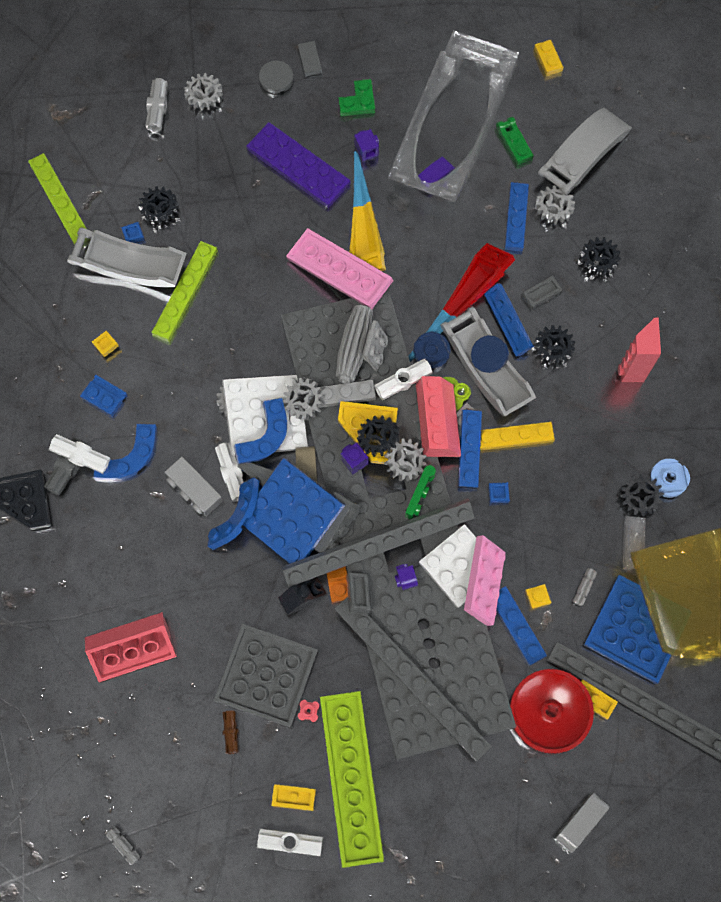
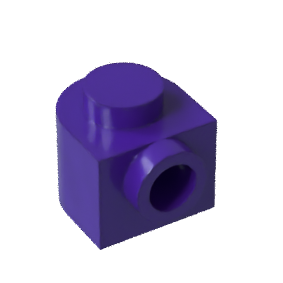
(405, 577)

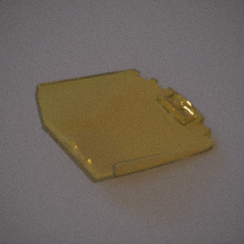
(684, 593)

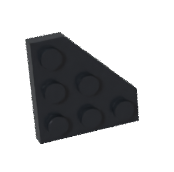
(25, 499)

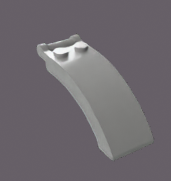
(585, 148)
(128, 260)
(504, 388)

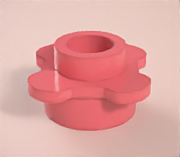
(303, 711)

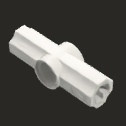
(393, 385)
(79, 453)
(231, 473)
(275, 841)

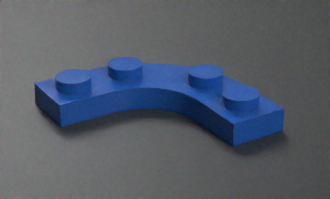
(271, 440)
(137, 458)
(231, 528)

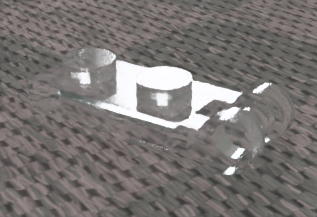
(633, 539)

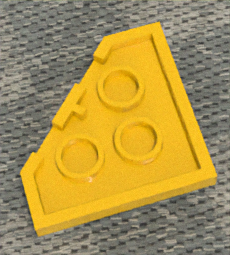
(353, 414)

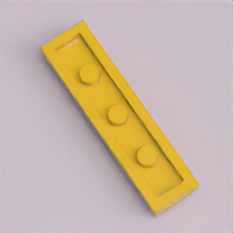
(516, 436)

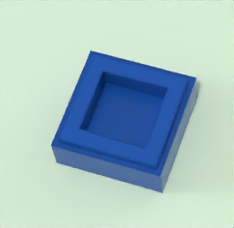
(133, 233)
(499, 493)

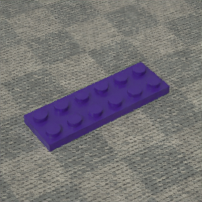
(298, 165)

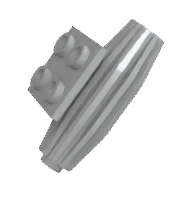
(360, 342)

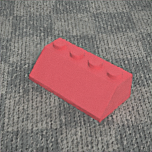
(641, 354)
(438, 417)
(129, 647)

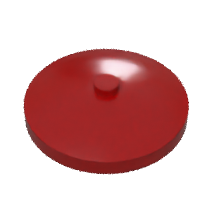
(552, 711)

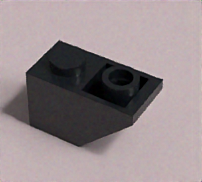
(302, 595)

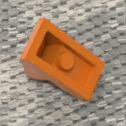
(338, 584)

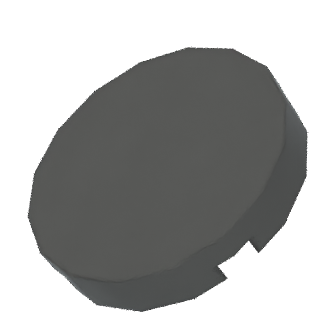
(276, 77)

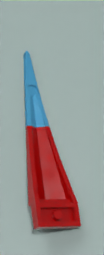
(480, 276)

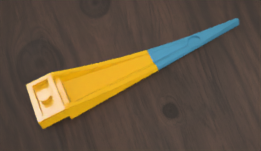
(365, 235)

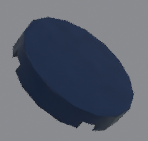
(432, 348)
(489, 354)

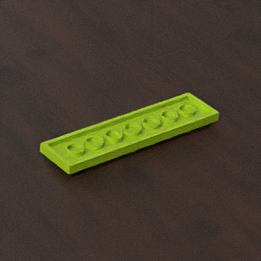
(351, 779)

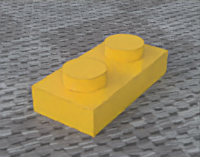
(548, 57)
(602, 703)
(293, 797)

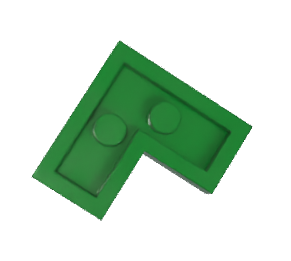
(360, 103)

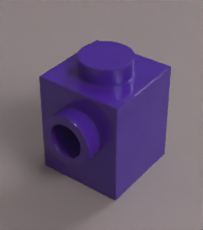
(366, 144)
(354, 458)

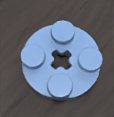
(676, 470)

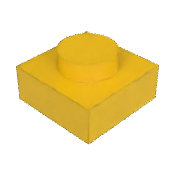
(105, 344)
(538, 597)

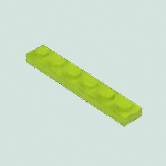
(57, 196)
(184, 291)

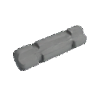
(584, 587)
(123, 845)

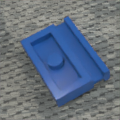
(103, 395)

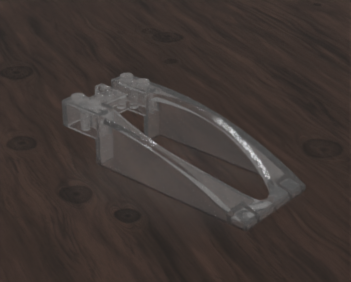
(443, 73)

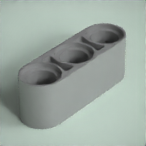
(581, 822)

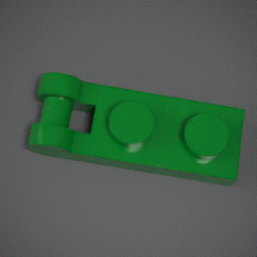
(514, 141)
(420, 492)

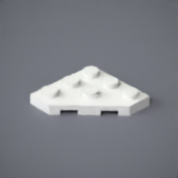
(451, 564)

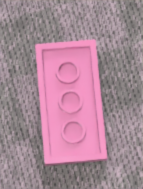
(484, 581)

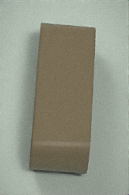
(307, 461)

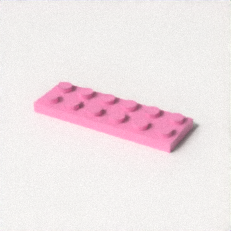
(339, 268)

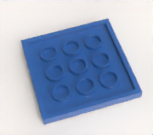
(292, 513)
(627, 632)

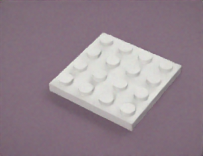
(246, 412)

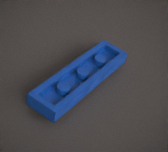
(516, 216)
(508, 320)
(470, 448)
(519, 628)

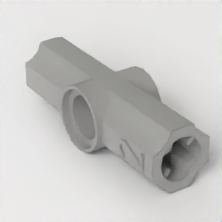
(156, 105)

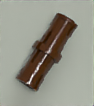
(230, 732)

